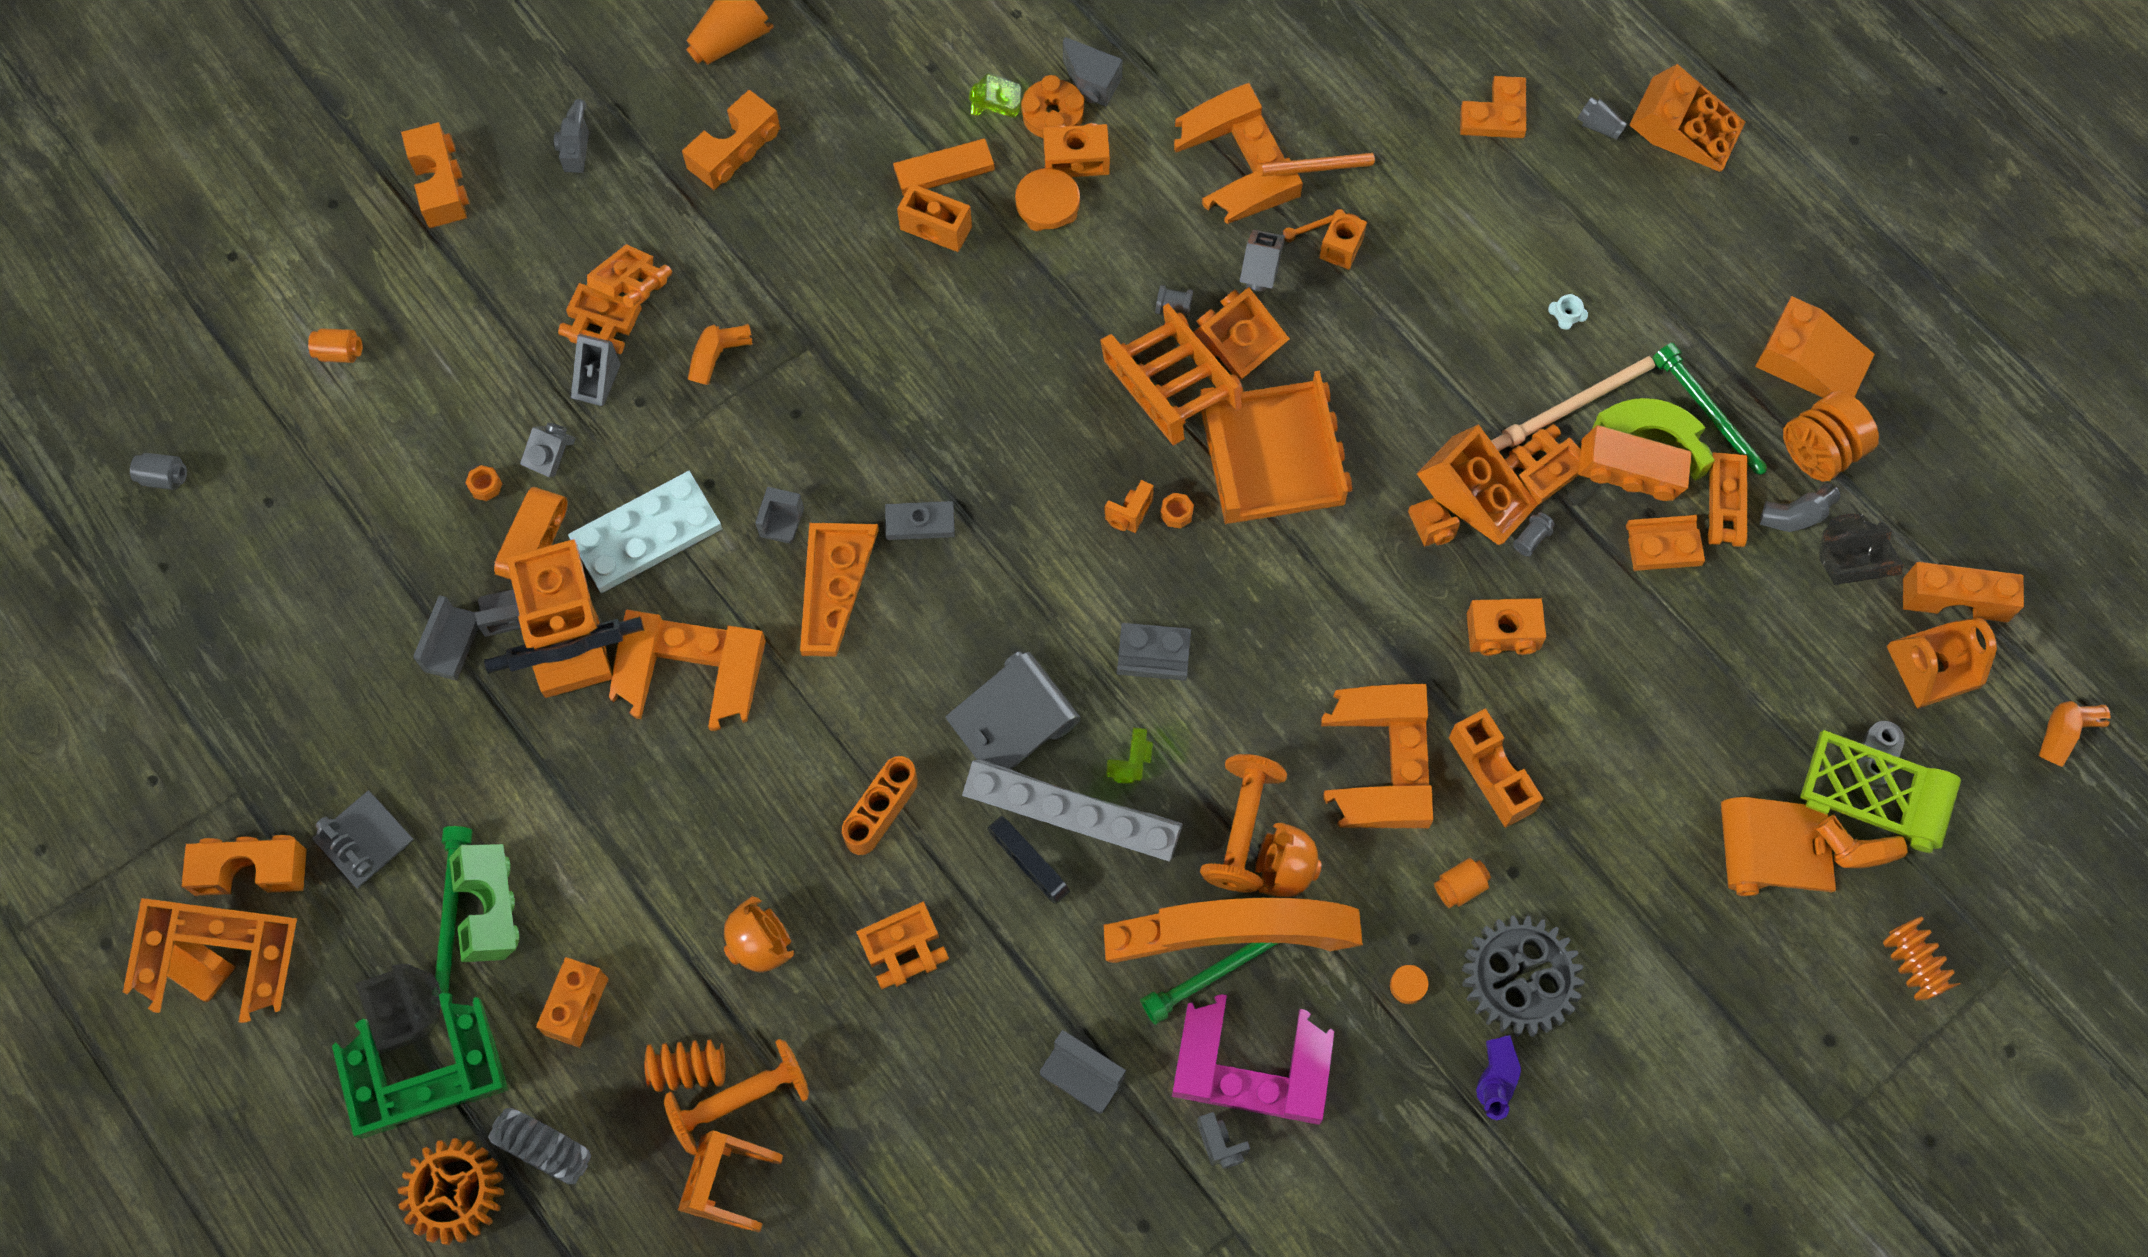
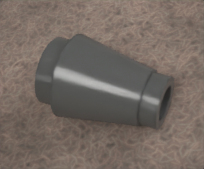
(1601, 118)

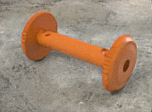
(1255, 772)
(735, 1097)

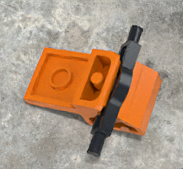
(559, 622)

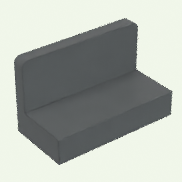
(498, 613)
(446, 640)
(1082, 1072)

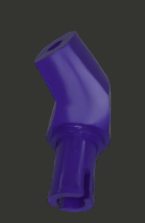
(1499, 1078)

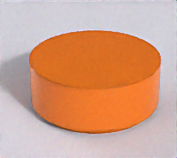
(1409, 984)

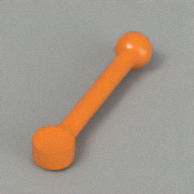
(1291, 233)

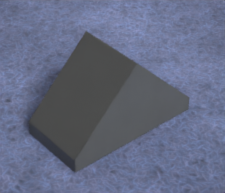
(594, 369)

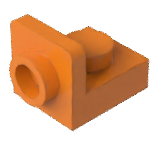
(1133, 510)
(1433, 522)

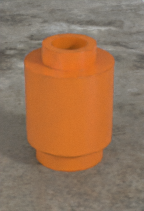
(335, 345)
(1462, 883)

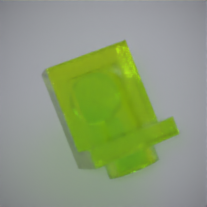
(995, 95)
(1140, 752)

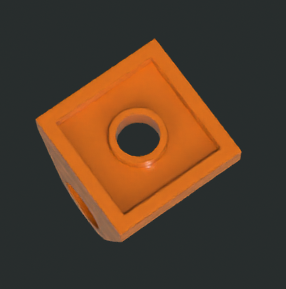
(1957, 648)
(703, 1171)

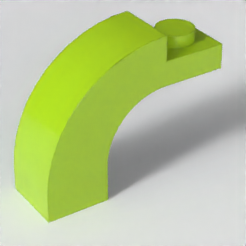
(1660, 423)

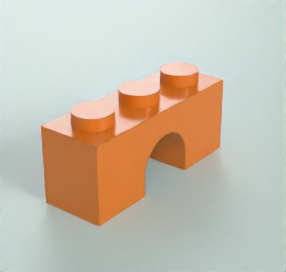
(718, 159)
(441, 196)
(1937, 586)
(1481, 749)
(213, 864)

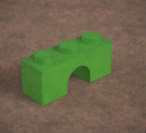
(485, 873)

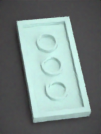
(645, 531)

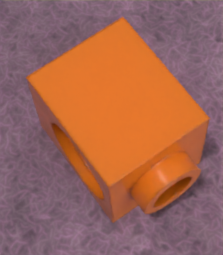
(1339, 250)

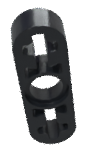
(1028, 860)

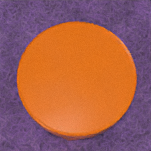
(1047, 199)

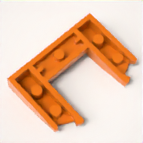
(1240, 113)
(733, 650)
(1410, 797)
(165, 922)

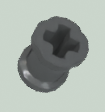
(1177, 300)

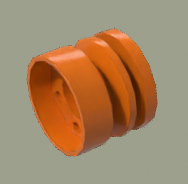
(1831, 436)

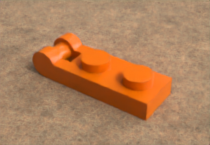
(1728, 499)

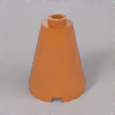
(726, 28)

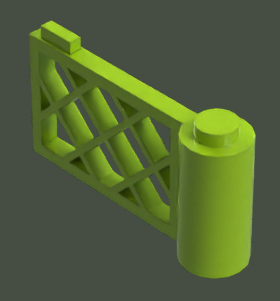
(1924, 812)

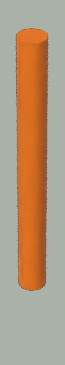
(1315, 164)

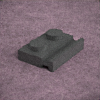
(1154, 651)

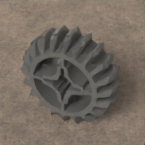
(539, 1145)

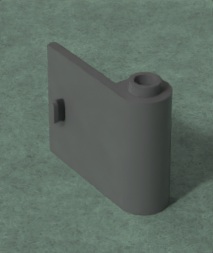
(1014, 712)

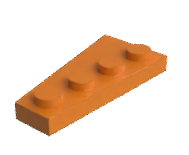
(833, 577)

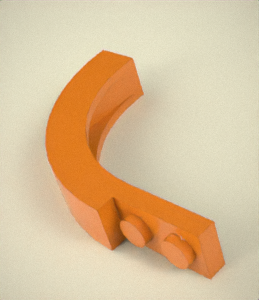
(1235, 921)

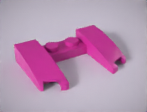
(1294, 1098)

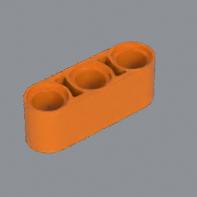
(532, 527)
(880, 789)

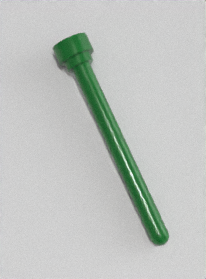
(1670, 360)
(452, 838)
(1160, 1004)

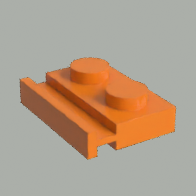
(1665, 543)

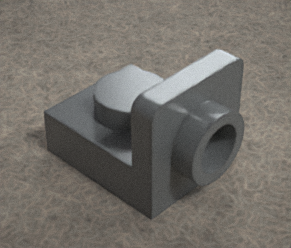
(1214, 1138)

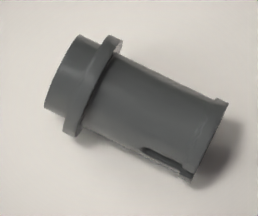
(1539, 527)

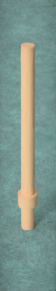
(1516, 433)

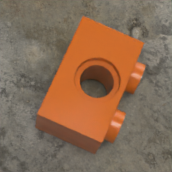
(1089, 160)
(934, 217)
(1522, 615)
(572, 1002)

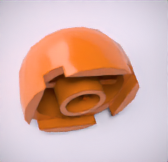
(1287, 861)
(756, 938)

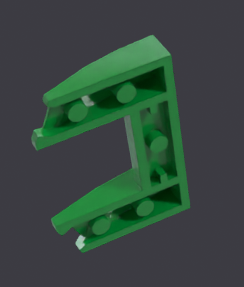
(379, 1107)

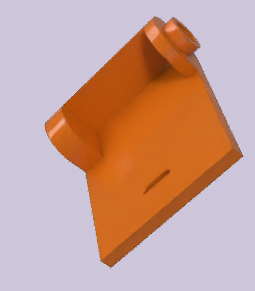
(1775, 846)

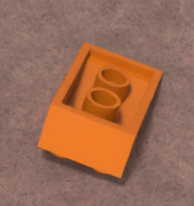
(1814, 351)
(1478, 485)

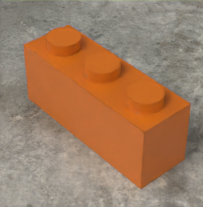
(1634, 463)

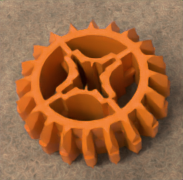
(436, 1199)

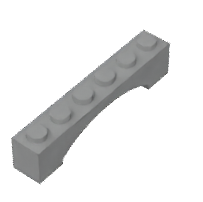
(1072, 810)

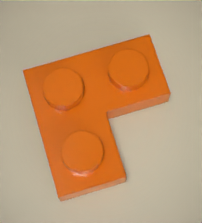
(1502, 116)

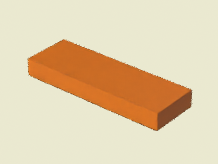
(945, 166)

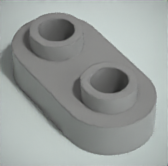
(1874, 739)

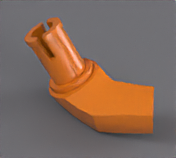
(709, 347)
(2066, 726)
(1860, 853)

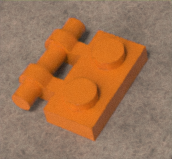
(621, 274)
(602, 310)
(1553, 470)
(898, 935)

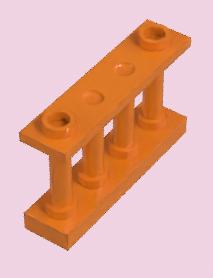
(1154, 398)

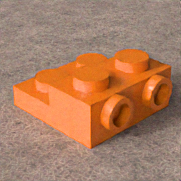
(1241, 332)

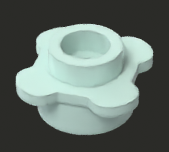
(1574, 305)

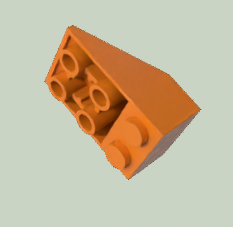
(1687, 119)

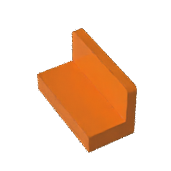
(198, 969)

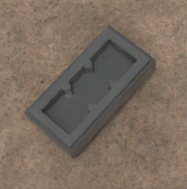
(919, 520)

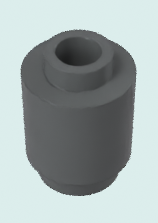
(158, 471)

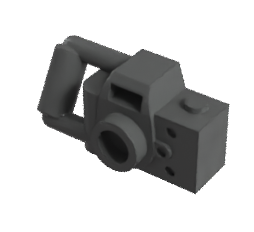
(573, 139)

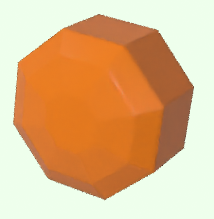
(483, 483)
(1177, 510)

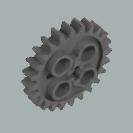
(1537, 1005)

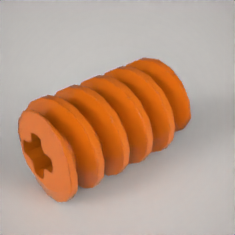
(1919, 960)
(685, 1066)

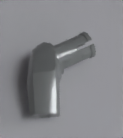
(1801, 513)

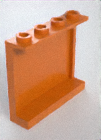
(1276, 452)

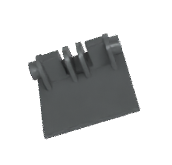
(361, 839)

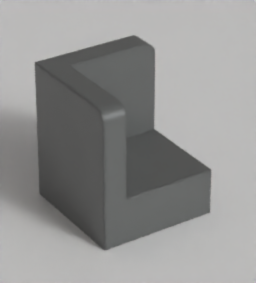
(779, 515)

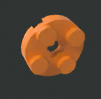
(1052, 92)

